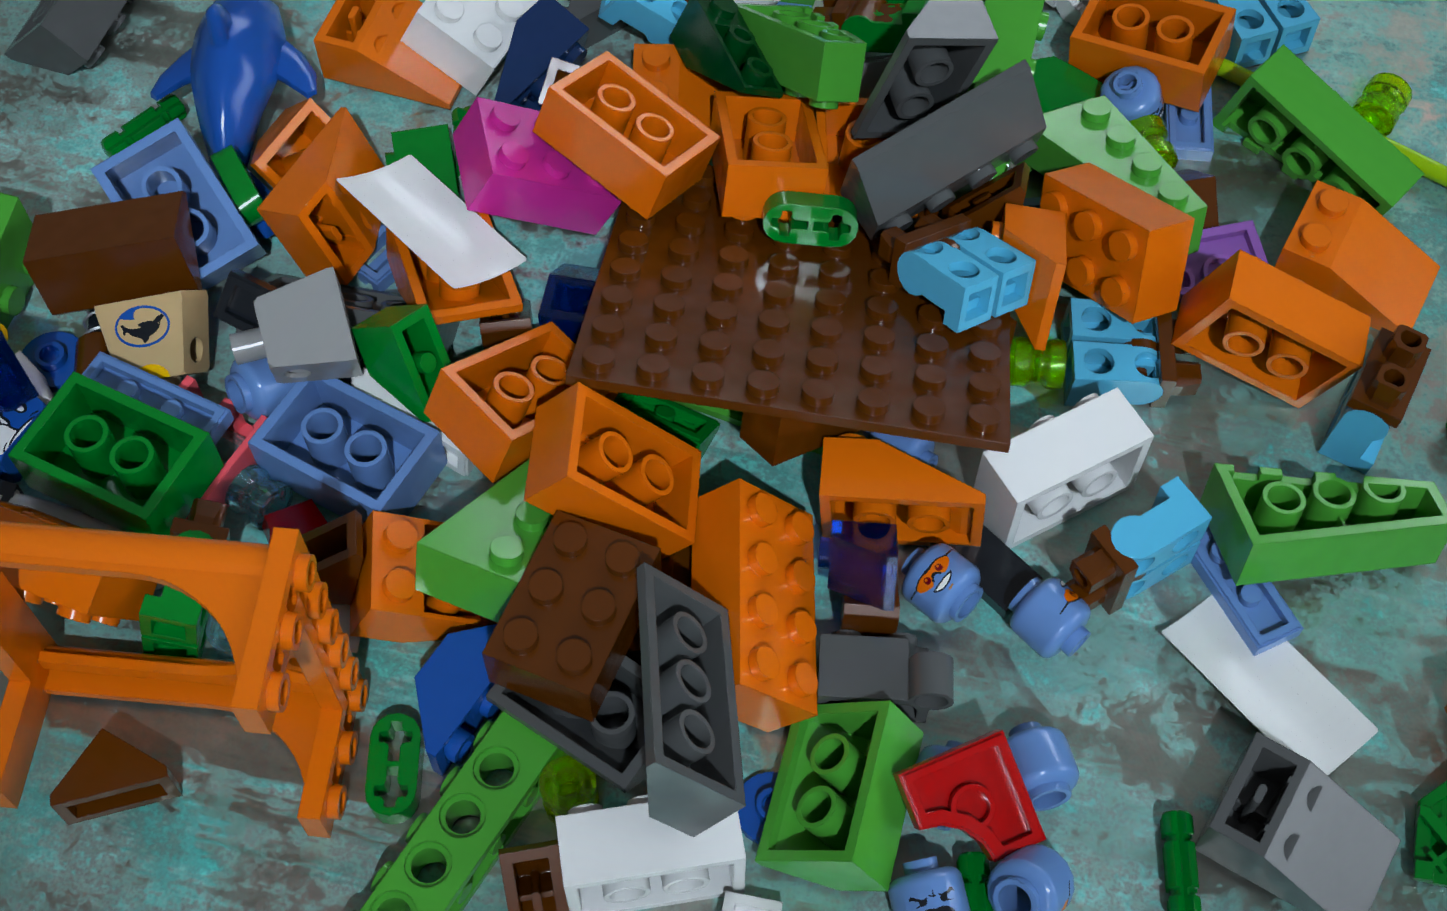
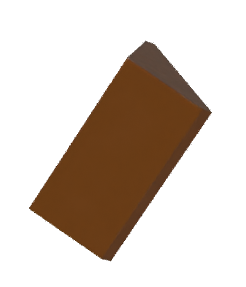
(112, 252)

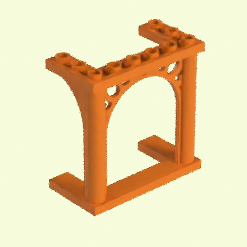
(285, 639)

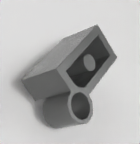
(882, 670)

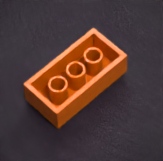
(759, 565)

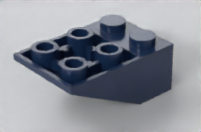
(538, 35)

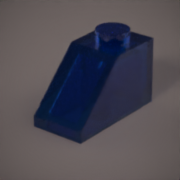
(862, 561)

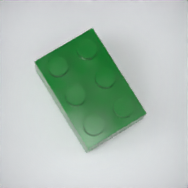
(116, 457)

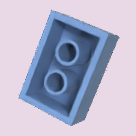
(172, 163)
(348, 450)

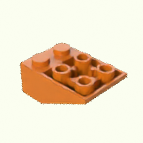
(364, 49)
(315, 214)
(385, 592)

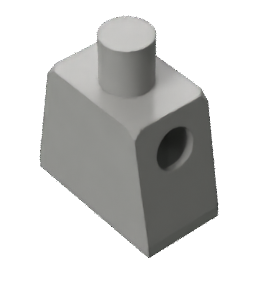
(301, 332)

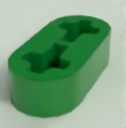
(239, 184)
(810, 219)
(382, 767)

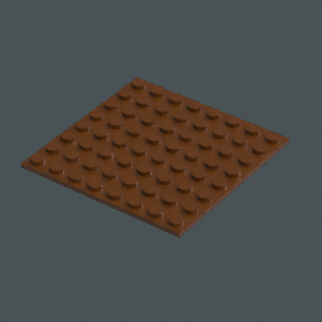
(785, 330)

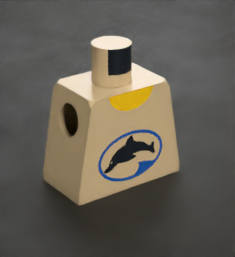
(159, 333)

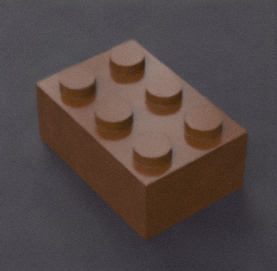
(570, 616)

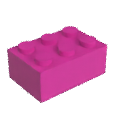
(521, 176)

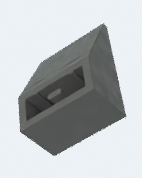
(1297, 832)

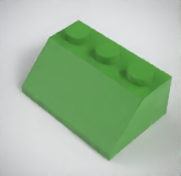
(836, 796)

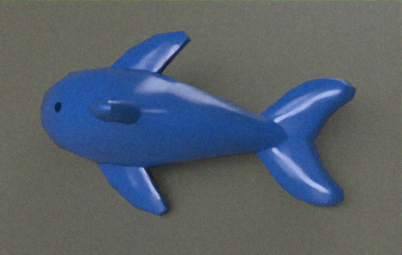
(232, 73)

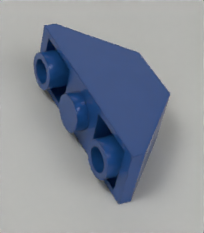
(453, 696)

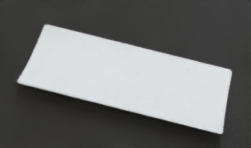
(434, 223)
(1273, 689)

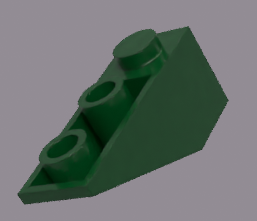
(720, 46)

